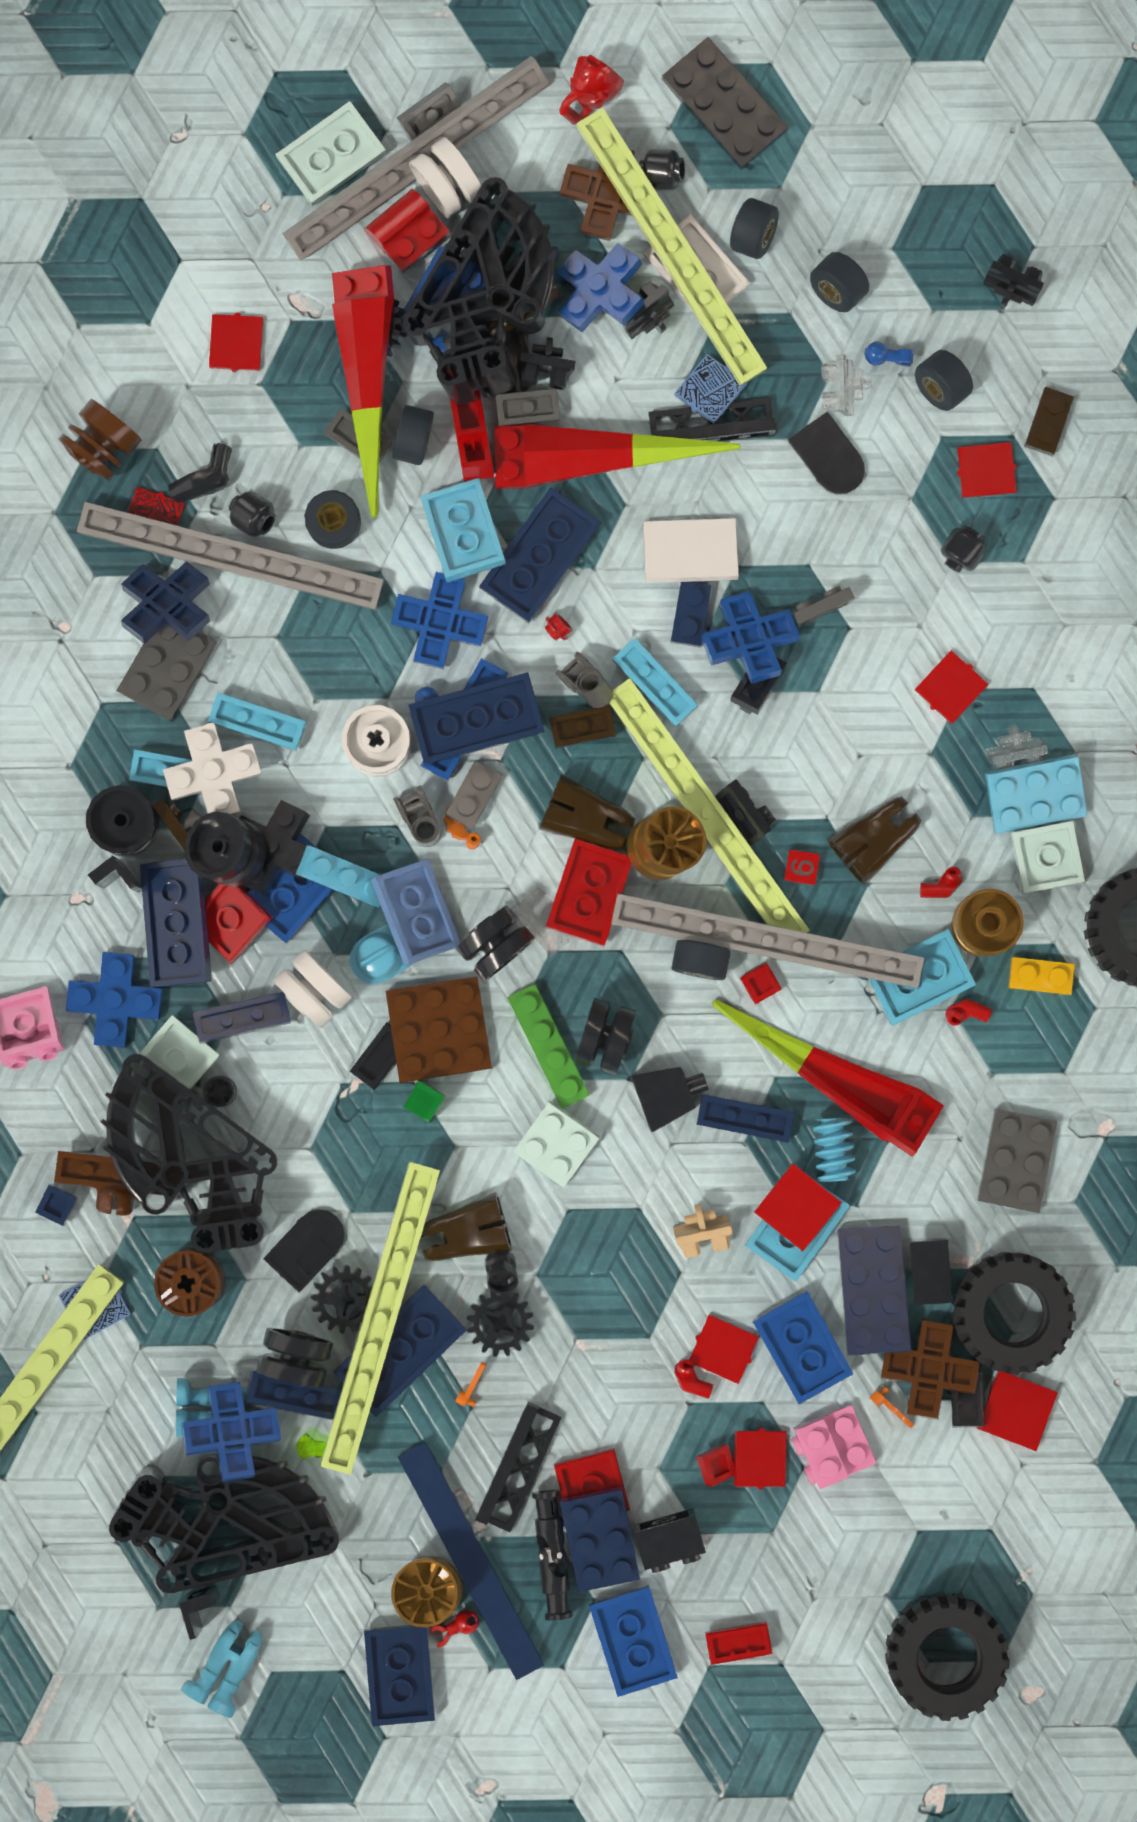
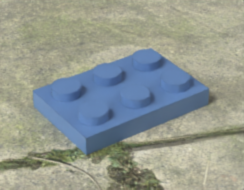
(416, 912)

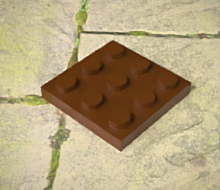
(438, 1029)

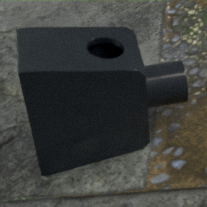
(667, 1094)

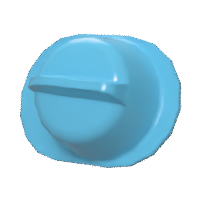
(376, 957)

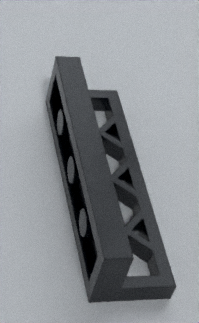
(733, 431)
(507, 1462)

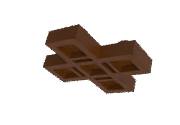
(600, 195)
(931, 1370)

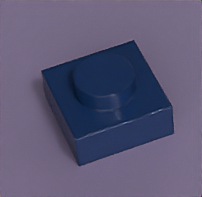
(56, 1205)

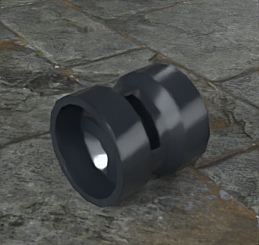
(216, 1088)
(501, 1271)

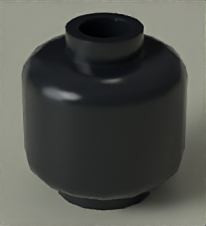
(663, 168)
(252, 514)
(963, 549)

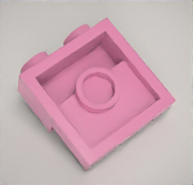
(28, 1028)
(833, 1447)

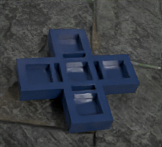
(165, 602)

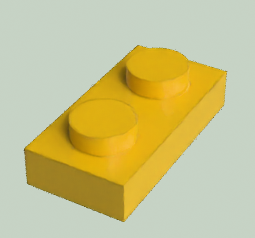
(1041, 976)

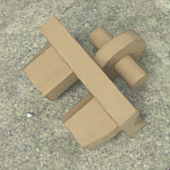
(703, 1227)

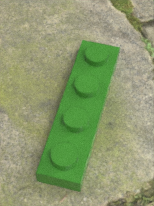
(548, 1046)

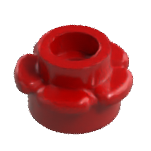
(558, 627)

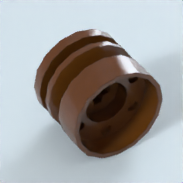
(99, 439)
(205, 1292)

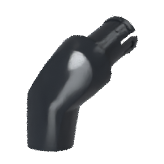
(204, 481)

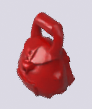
(591, 87)

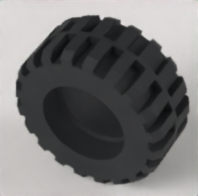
(1103, 927)
(1056, 1312)
(973, 1690)

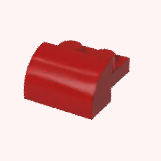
(407, 230)

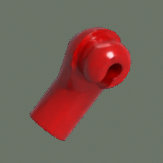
(945, 885)
(965, 1009)

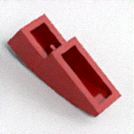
(472, 440)

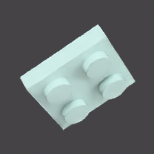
(1047, 857)
(556, 1144)

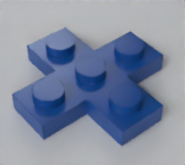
(600, 287)
(439, 621)
(750, 637)
(114, 1000)
(231, 1431)

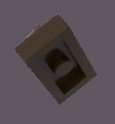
(1048, 421)
(582, 727)
(170, 815)

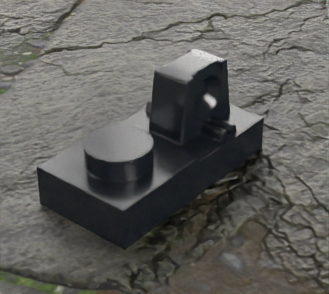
(753, 696)
(750, 821)

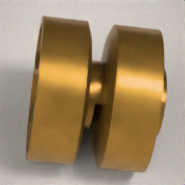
(666, 843)
(987, 923)
(426, 1591)

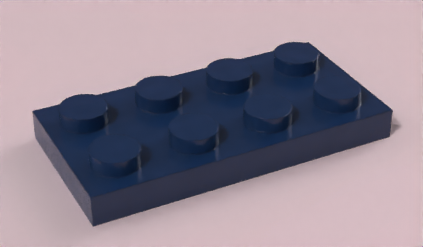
(540, 555)
(476, 718)
(175, 924)
(873, 1290)
(419, 1337)

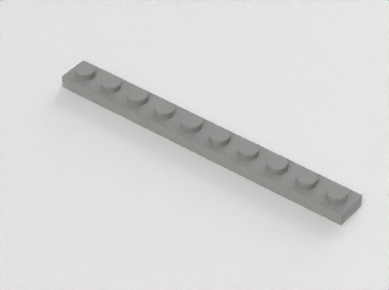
(395, 172)
(230, 556)
(768, 941)

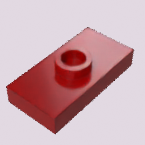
(738, 1643)

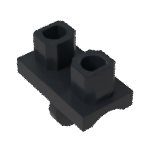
(1012, 283)
(652, 312)
(531, 364)

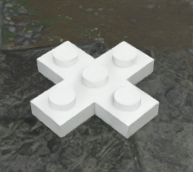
(212, 770)

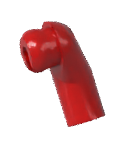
(688, 1379)

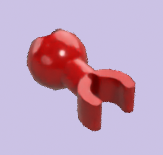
(461, 1624)

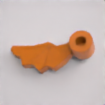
(458, 832)
(463, 1397)
(879, 1399)

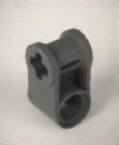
(586, 681)
(417, 812)

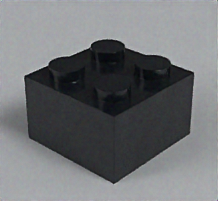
(669, 1540)

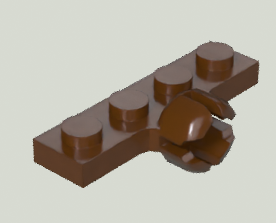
(102, 1175)

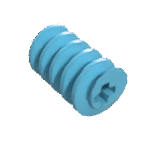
(834, 1149)

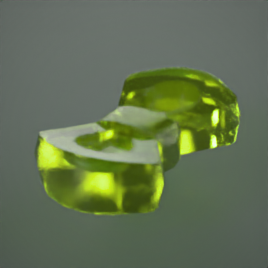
(308, 1447)

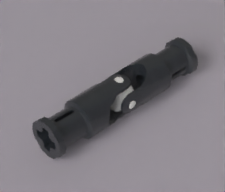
(551, 1549)

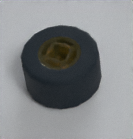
(754, 228)
(839, 282)
(943, 380)
(413, 435)
(335, 529)
(700, 959)

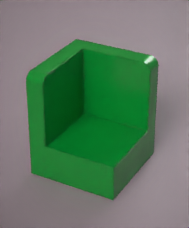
(424, 1101)

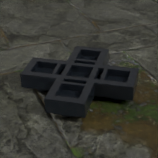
(281, 843)

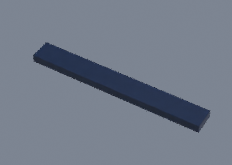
(470, 1560)

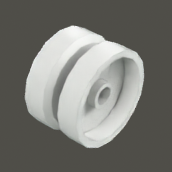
(445, 177)
(376, 722)
(309, 992)

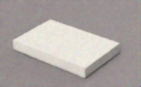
(720, 268)
(690, 550)

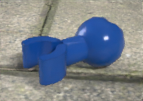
(877, 354)

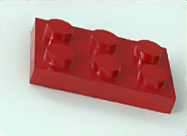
(588, 892)

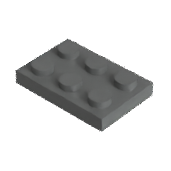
(166, 671)
(1016, 1161)

